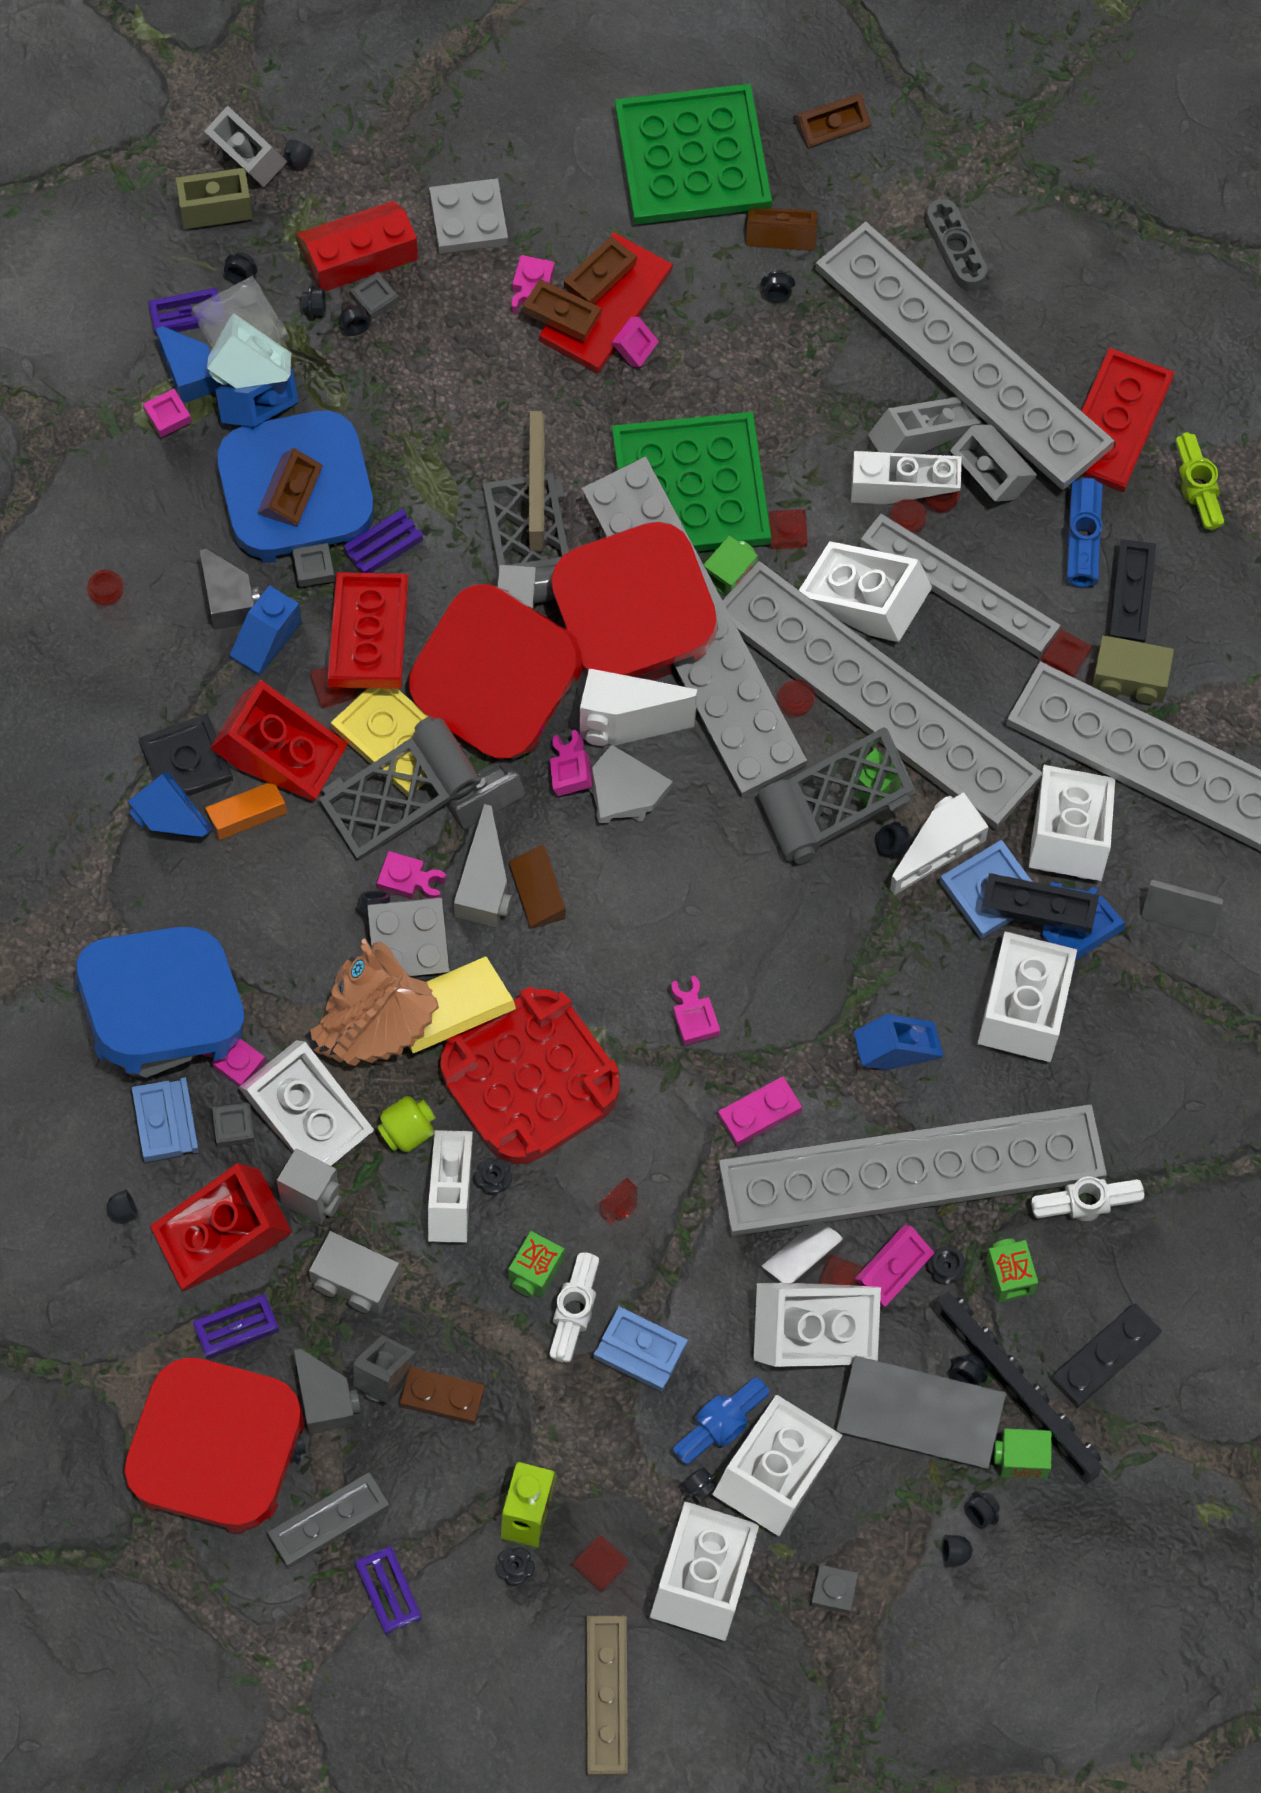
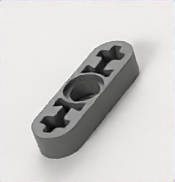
(955, 259)

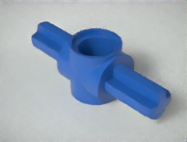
(721, 1421)

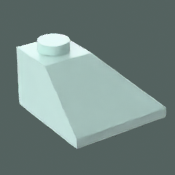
(247, 357)

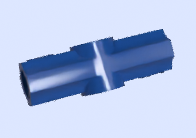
(1084, 550)

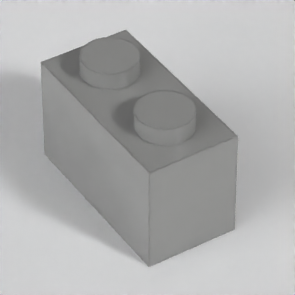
(245, 146)
(993, 462)
(309, 1187)
(354, 1274)

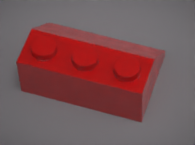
(359, 245)

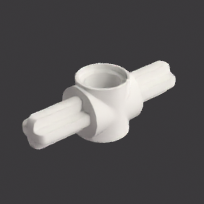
(1105, 1194)
(571, 1324)

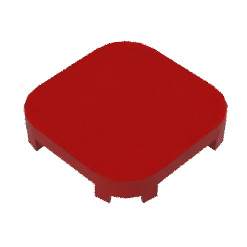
(635, 600)
(495, 671)
(530, 1077)
(214, 1444)

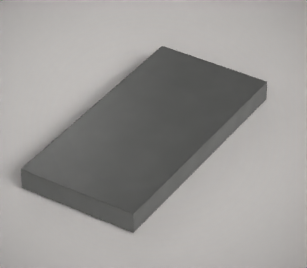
(921, 1412)

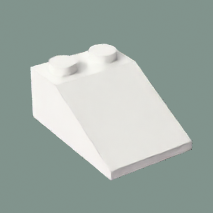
(868, 589)
(629, 708)
(1073, 823)
(1027, 997)
(306, 1105)
(816, 1324)
(777, 1465)
(705, 1571)

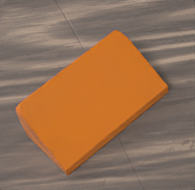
(246, 810)

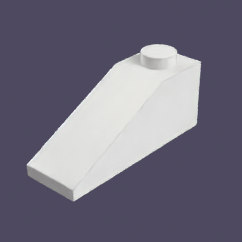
(946, 835)
(450, 1186)

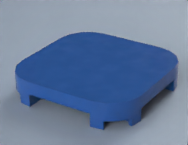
(340, 500)
(159, 997)

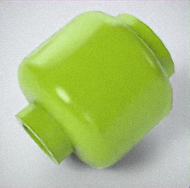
(406, 1124)

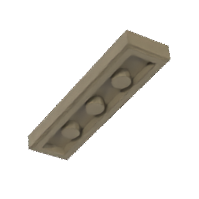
(536, 481)
(607, 1696)

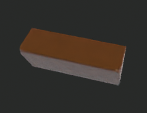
(832, 120)
(782, 228)
(290, 487)
(538, 887)

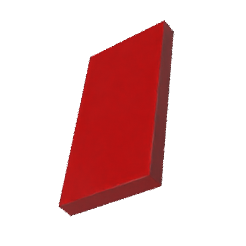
(617, 305)
(1125, 407)
(368, 630)

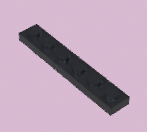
(1027, 1397)

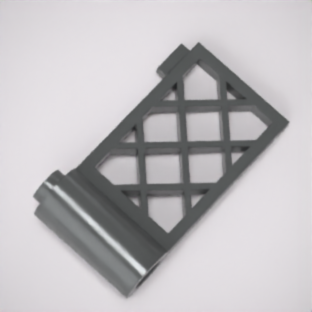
(544, 566)
(440, 759)
(793, 815)

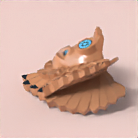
(372, 1009)

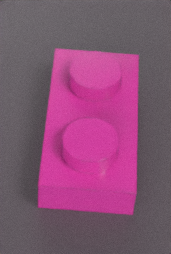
(759, 1111)
(896, 1263)

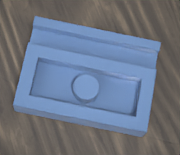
(165, 1119)
(640, 1349)

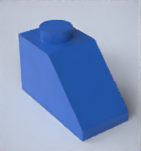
(186, 364)
(255, 403)
(266, 630)
(168, 809)
(897, 1042)

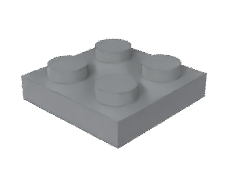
(468, 216)
(413, 933)

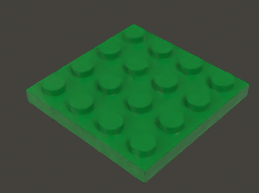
(692, 154)
(707, 473)

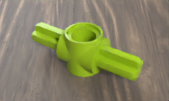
(1197, 467)

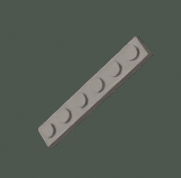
(966, 587)

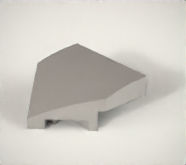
(625, 786)

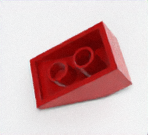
(278, 742)
(221, 1226)

